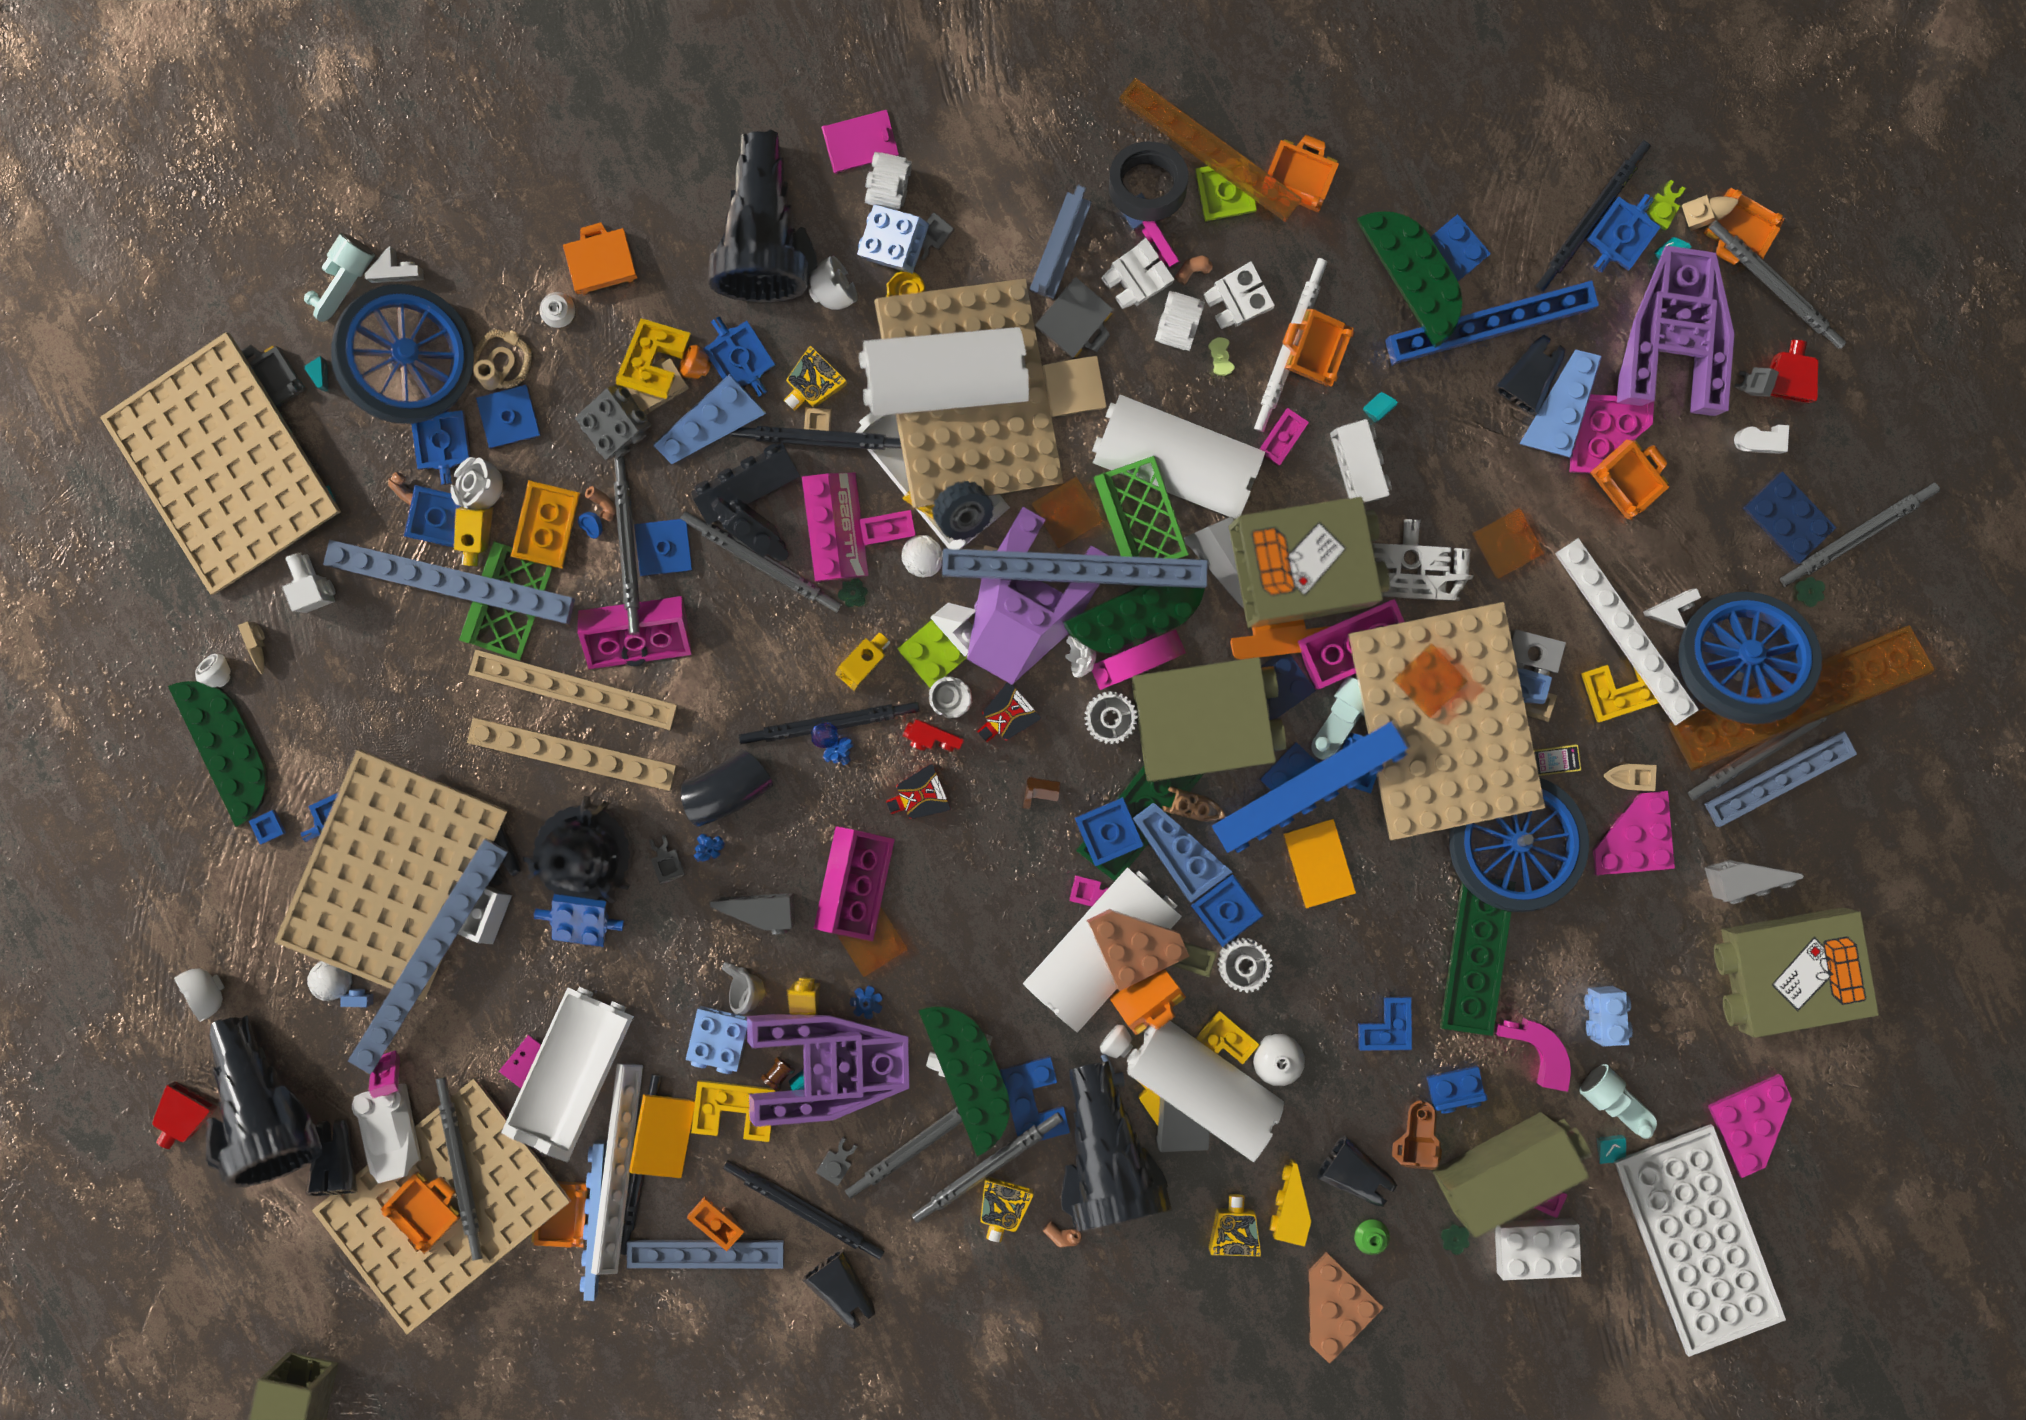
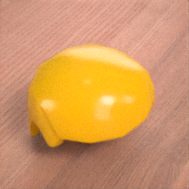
(905, 283)

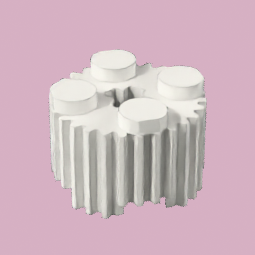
(888, 181)
(1179, 321)
(1122, 725)
(1257, 971)

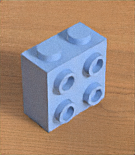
(892, 238)
(1608, 1016)
(717, 1040)

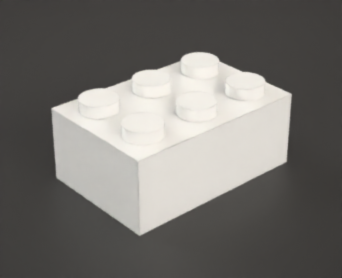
(1360, 461)
(1538, 1249)

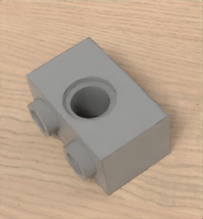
(1549, 651)

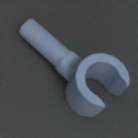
(1118, 1078)

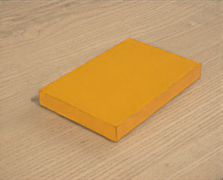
(545, 524)
(1319, 863)
(662, 1136)

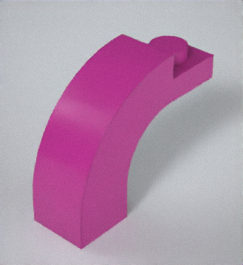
(1138, 659)
(1554, 1060)

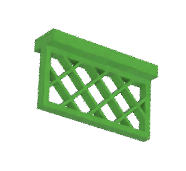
(1117, 515)
(479, 610)

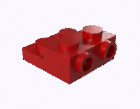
(925, 735)

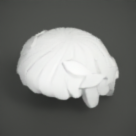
(922, 556)
(1081, 658)
(950, 697)
(328, 981)

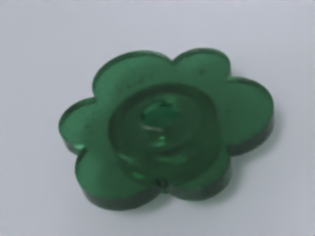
(1816, 588)
(860, 591)
(1462, 1241)

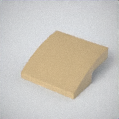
(1074, 386)

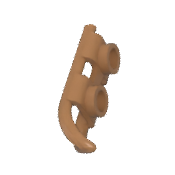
(1199, 808)

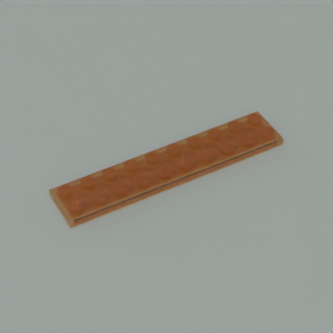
(1842, 683)

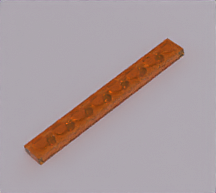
(1210, 149)

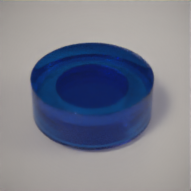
(824, 735)

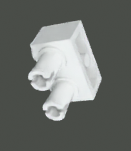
(307, 590)
(486, 916)

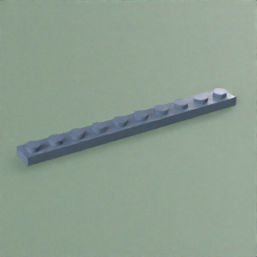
(1074, 568)
(449, 581)
(428, 955)

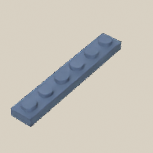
(1780, 779)
(705, 1254)

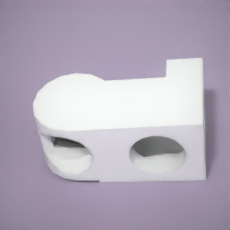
(1754, 440)

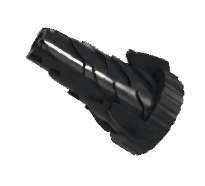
(760, 251)
(595, 848)
(263, 1124)
(1113, 1173)

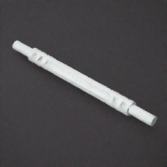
(1279, 372)

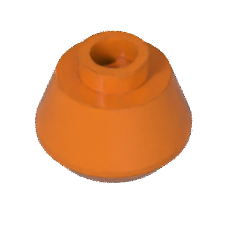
(694, 363)

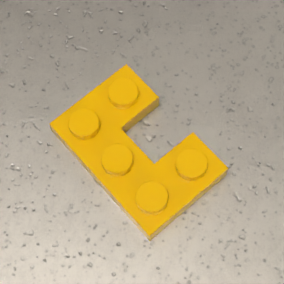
(637, 366)
(1613, 702)
(1225, 1034)
(718, 1096)

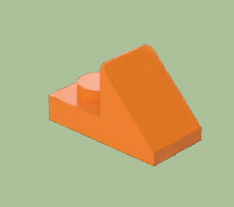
(716, 1223)

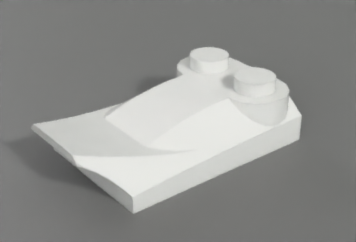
(387, 1133)

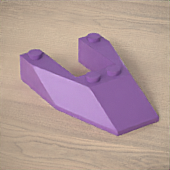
(1687, 316)
(1022, 618)
(843, 1067)

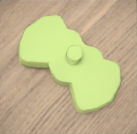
(1219, 352)

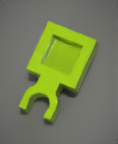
(1663, 208)

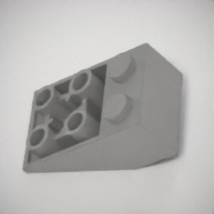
(1735, 880)

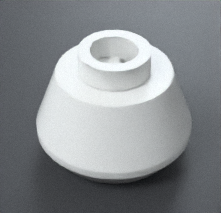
(560, 315)
(213, 671)
(1117, 1042)

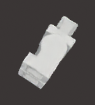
(1134, 277)
(1235, 295)

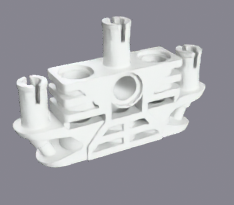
(1427, 559)

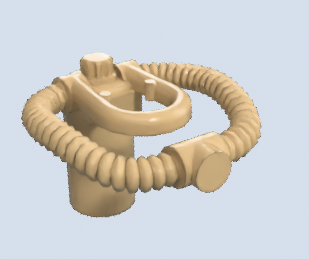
(485, 369)

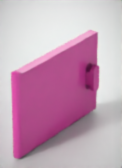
(857, 139)
(524, 1056)

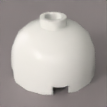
(831, 286)
(477, 484)
(201, 991)
(1270, 1051)

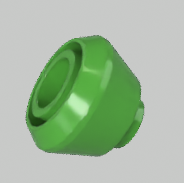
(1365, 1233)

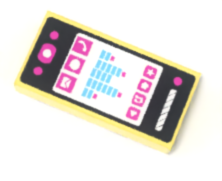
(1557, 760)

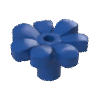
(839, 751)
(708, 847)
(869, 997)

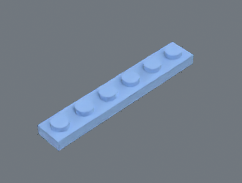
(596, 1154)

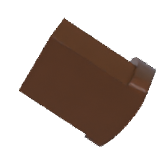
(1040, 789)

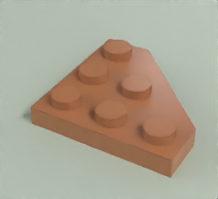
(1134, 946)
(1337, 1307)

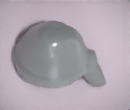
(745, 989)

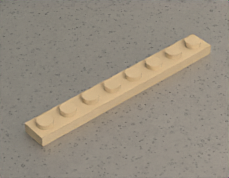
(573, 689)
(571, 754)

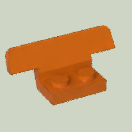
(1272, 640)

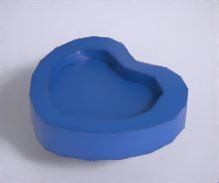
(591, 524)

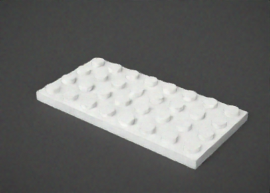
(1699, 1240)

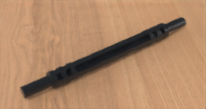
(1592, 216)
(818, 437)
(840, 721)
(635, 1185)
(803, 1209)

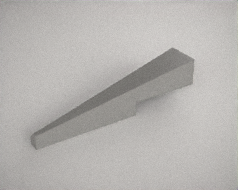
(1216, 547)

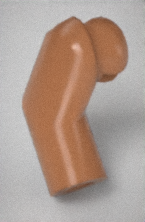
(1193, 265)
(396, 483)
(604, 501)
(1062, 1238)

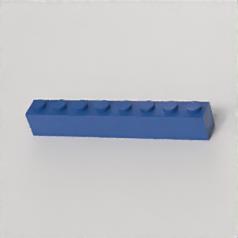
(1497, 322)
(1312, 785)

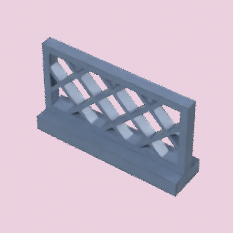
(1061, 244)

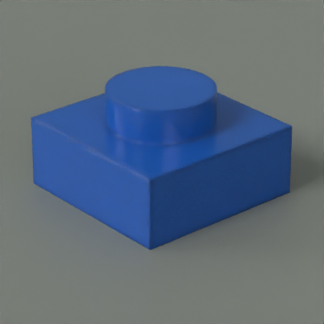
(267, 827)

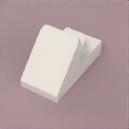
(386, 269)
(1668, 612)
(955, 625)

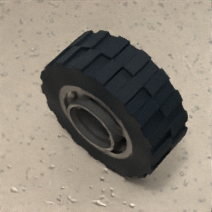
(962, 510)

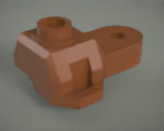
(1419, 1144)

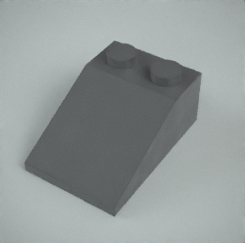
(766, 912)

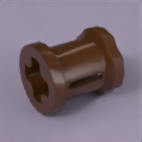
(778, 1073)

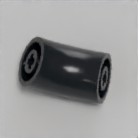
(724, 789)

